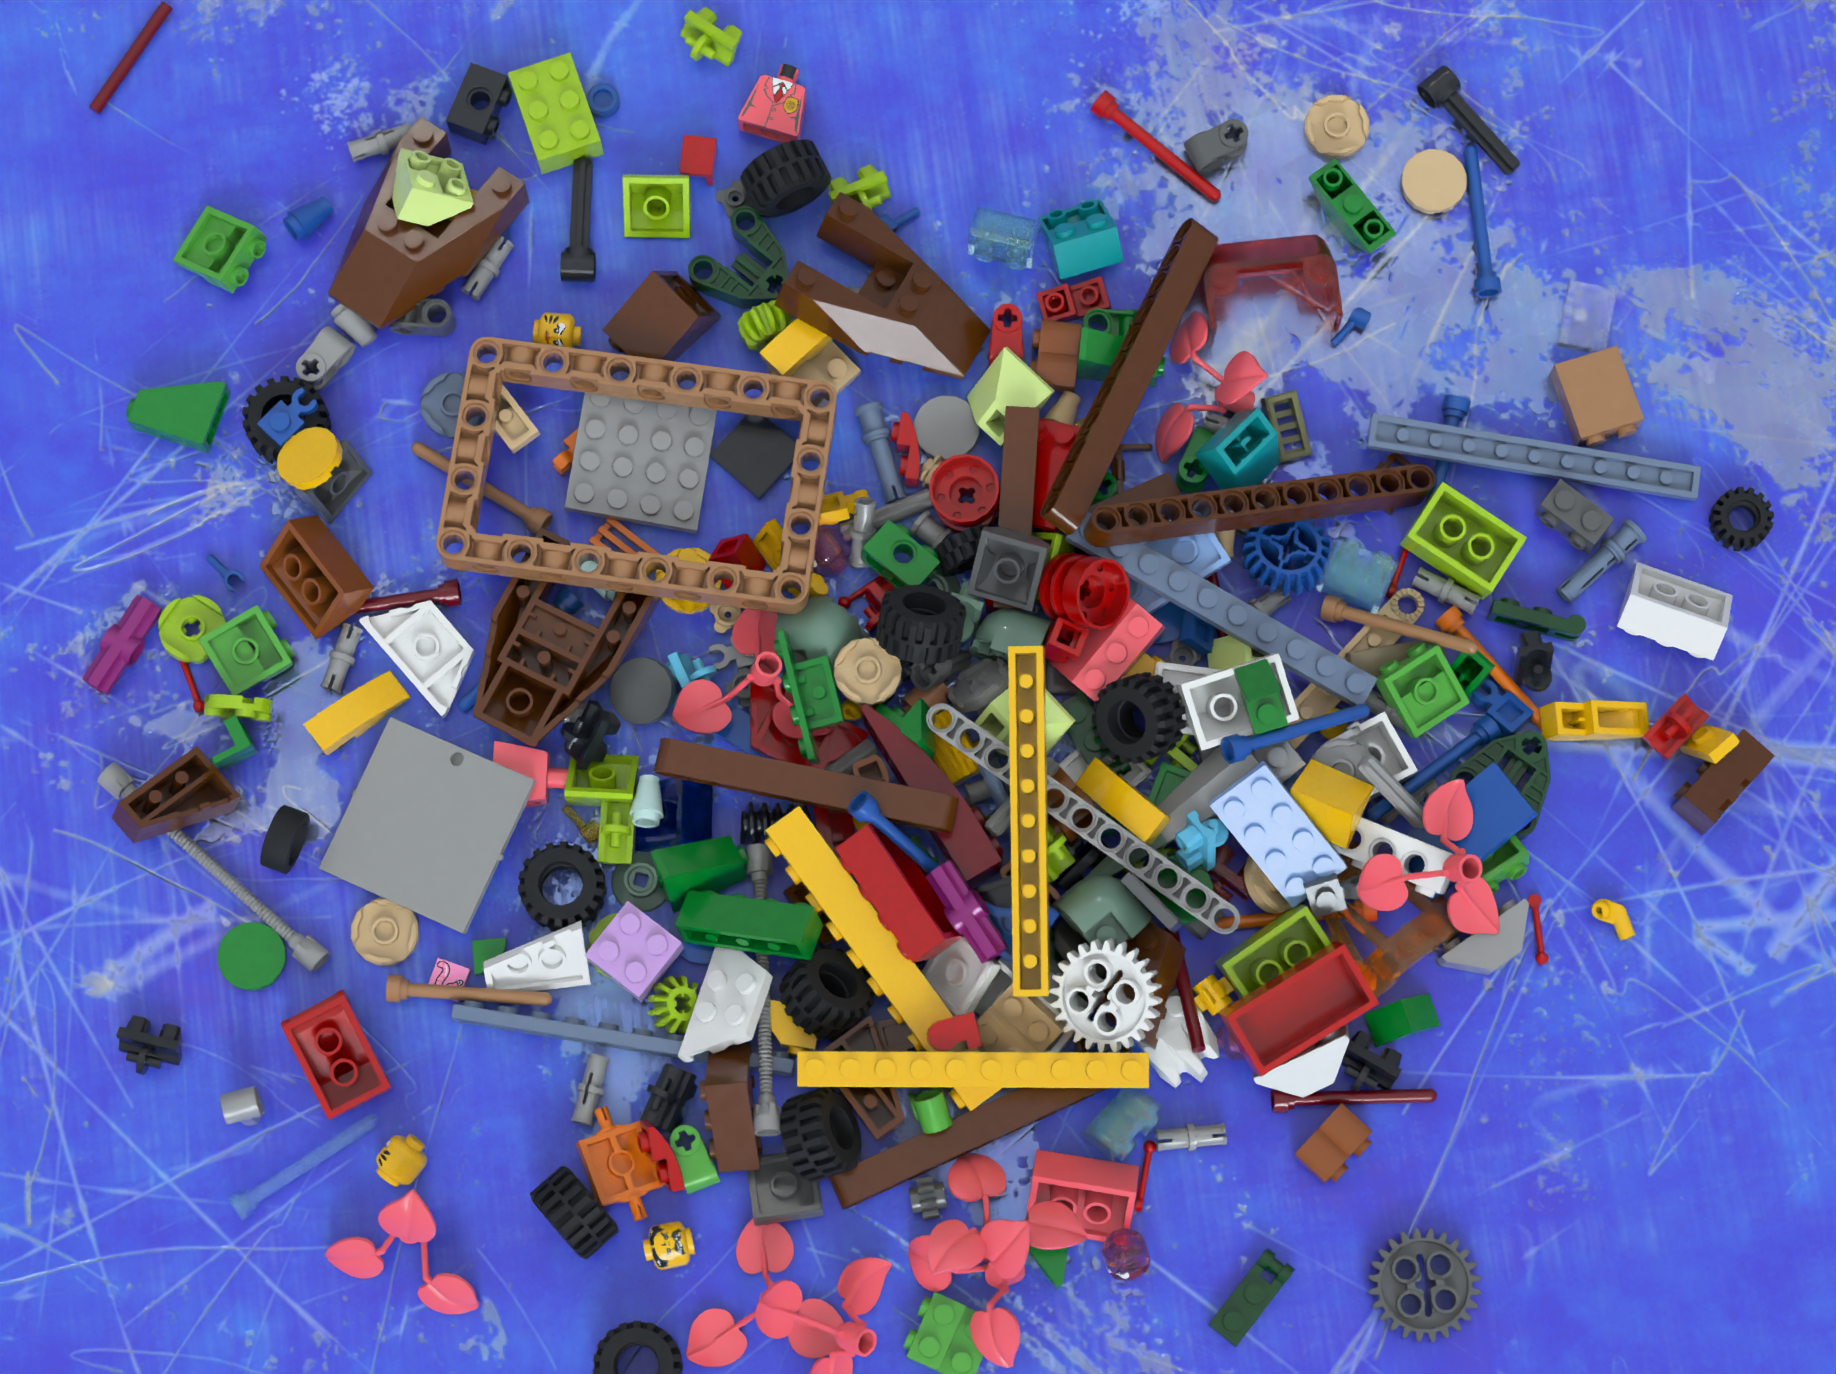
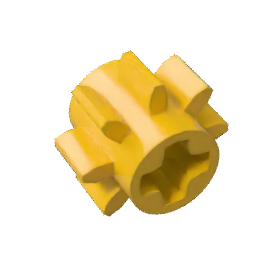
(1213, 994)

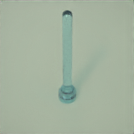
(246, 1201)

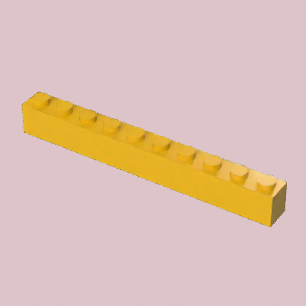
(1029, 821)
(869, 942)
(972, 1069)

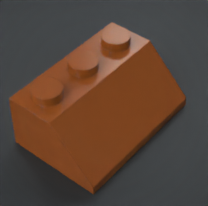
(315, 575)

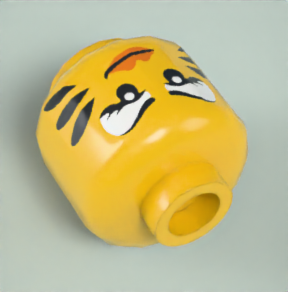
(557, 330)
(401, 1160)

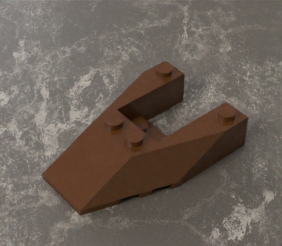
(400, 262)
(899, 310)
(546, 660)

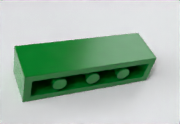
(749, 924)

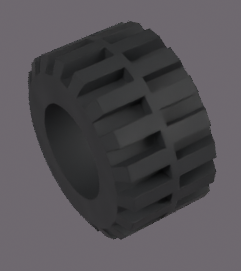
(785, 178)
(266, 399)
(920, 624)
(1118, 727)
(553, 859)
(826, 993)
(820, 1134)
(574, 1212)
(637, 1334)

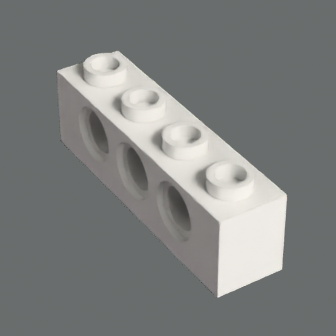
(1404, 850)

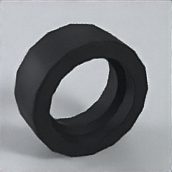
(284, 839)

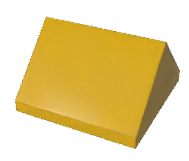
(1332, 800)

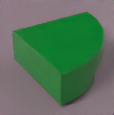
(485, 950)

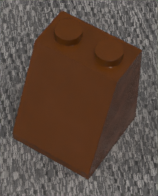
(661, 318)

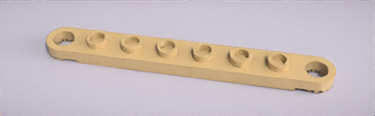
(1316, 701)

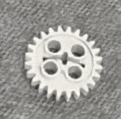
(1082, 976)

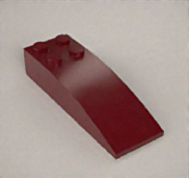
(968, 844)

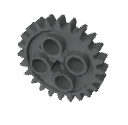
(1456, 1282)

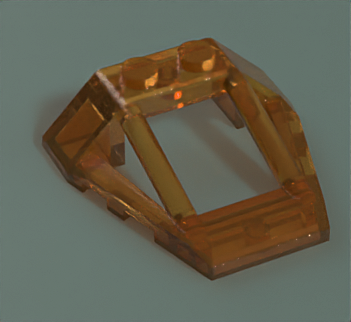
(1404, 947)

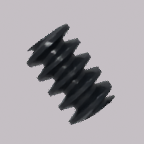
(756, 822)

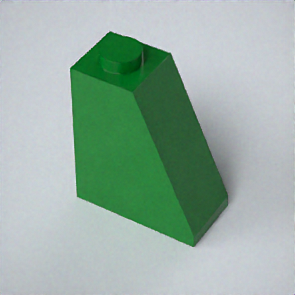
(1098, 352)
(180, 413)
(698, 867)

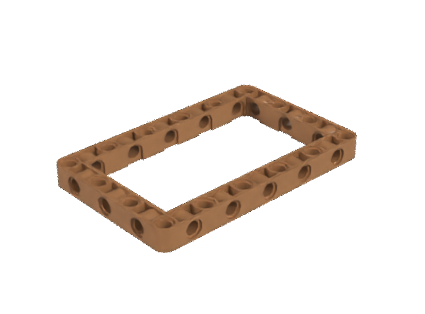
(647, 381)

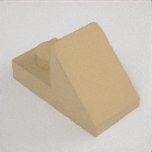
(513, 423)

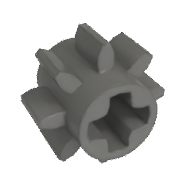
(928, 1197)

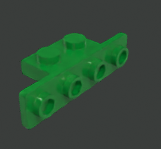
(813, 694)

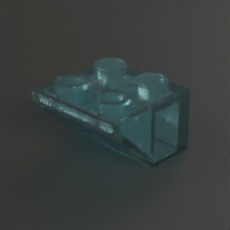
(1003, 238)
(1357, 574)
(1121, 1122)

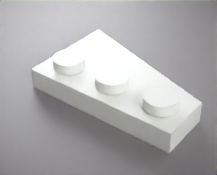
(543, 963)

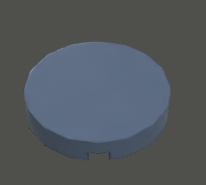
(442, 402)

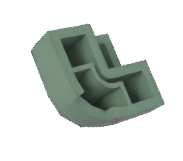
(819, 629)
(1005, 629)
(1102, 910)

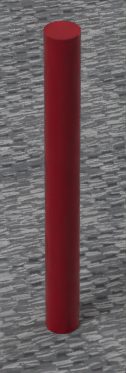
(130, 57)
(1188, 1004)

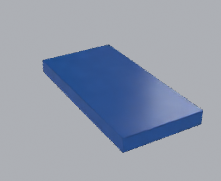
(1497, 817)

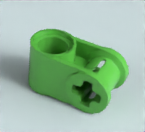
(930, 1110)
(695, 1164)

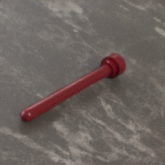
(446, 593)
(1283, 1101)

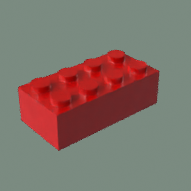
(899, 894)
(1298, 1008)

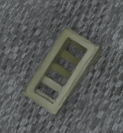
(1298, 422)

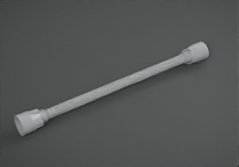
(306, 950)
(766, 1113)

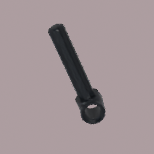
(1442, 90)
(578, 260)

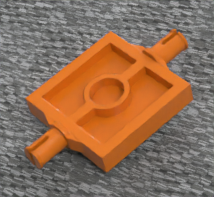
(617, 1166)

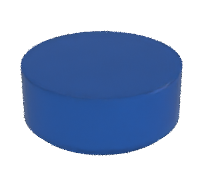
(603, 100)

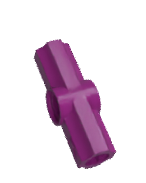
(122, 645)
(967, 912)

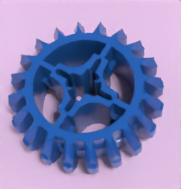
(1302, 563)

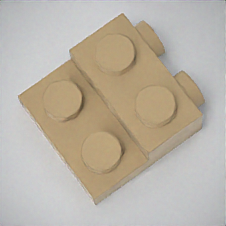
(828, 366)
(1018, 1025)

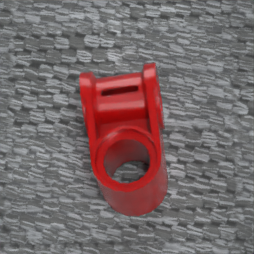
(1003, 336)

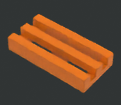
(603, 532)

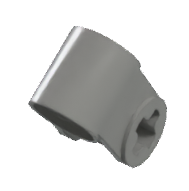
(327, 355)

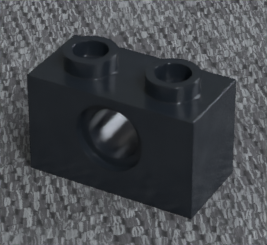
(477, 86)

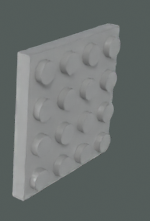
(641, 462)

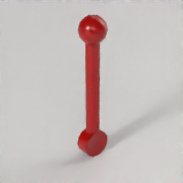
(1393, 585)
(846, 601)
(198, 704)
(1534, 902)
(1149, 1148)

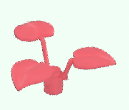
(1233, 393)
(701, 703)
(1473, 905)
(977, 1177)
(412, 1223)
(1007, 1247)
(858, 1285)
(715, 1336)

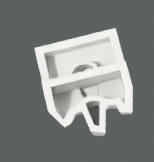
(1173, 1048)

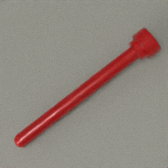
(1107, 108)

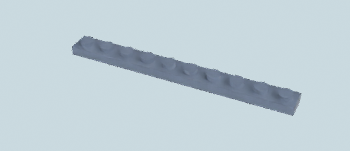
(1533, 457)
(1234, 617)
(604, 1035)

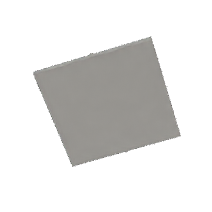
(427, 825)

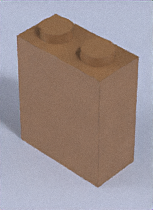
(1597, 397)

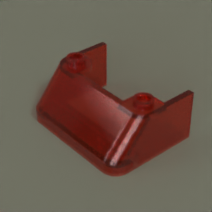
(1269, 257)

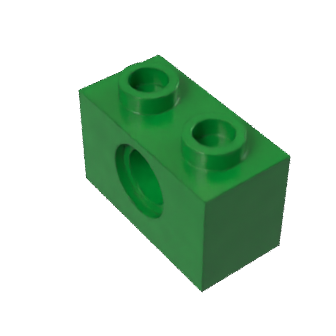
(896, 539)

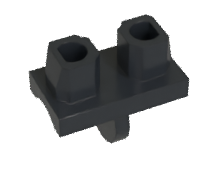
(1533, 662)
(586, 734)
(1086, 857)
(147, 1048)
(1367, 1066)
(669, 1097)

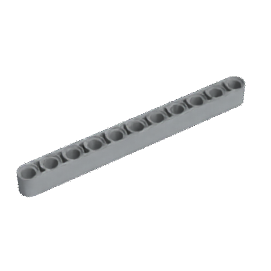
(1093, 833)

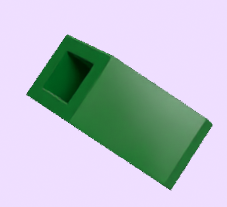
(1350, 208)

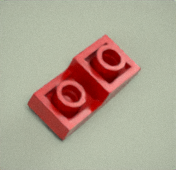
(1073, 302)
(905, 436)
(656, 1148)

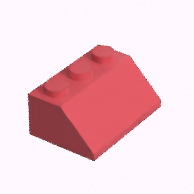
(1112, 650)
(1094, 1189)

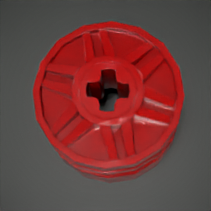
(961, 477)
(1084, 590)

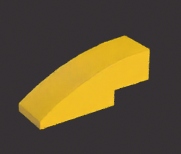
(793, 347)
(356, 712)
(1593, 720)
(1123, 801)

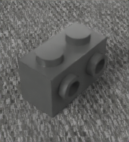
(1573, 516)

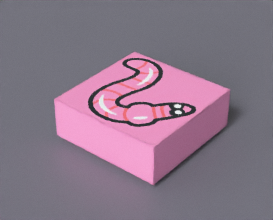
(449, 974)

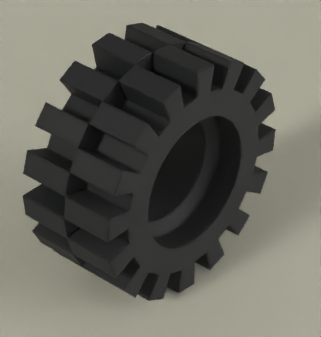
(1749, 501)
(959, 551)

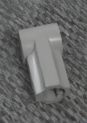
(242, 1106)

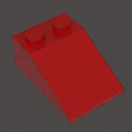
(1053, 446)
(337, 1057)

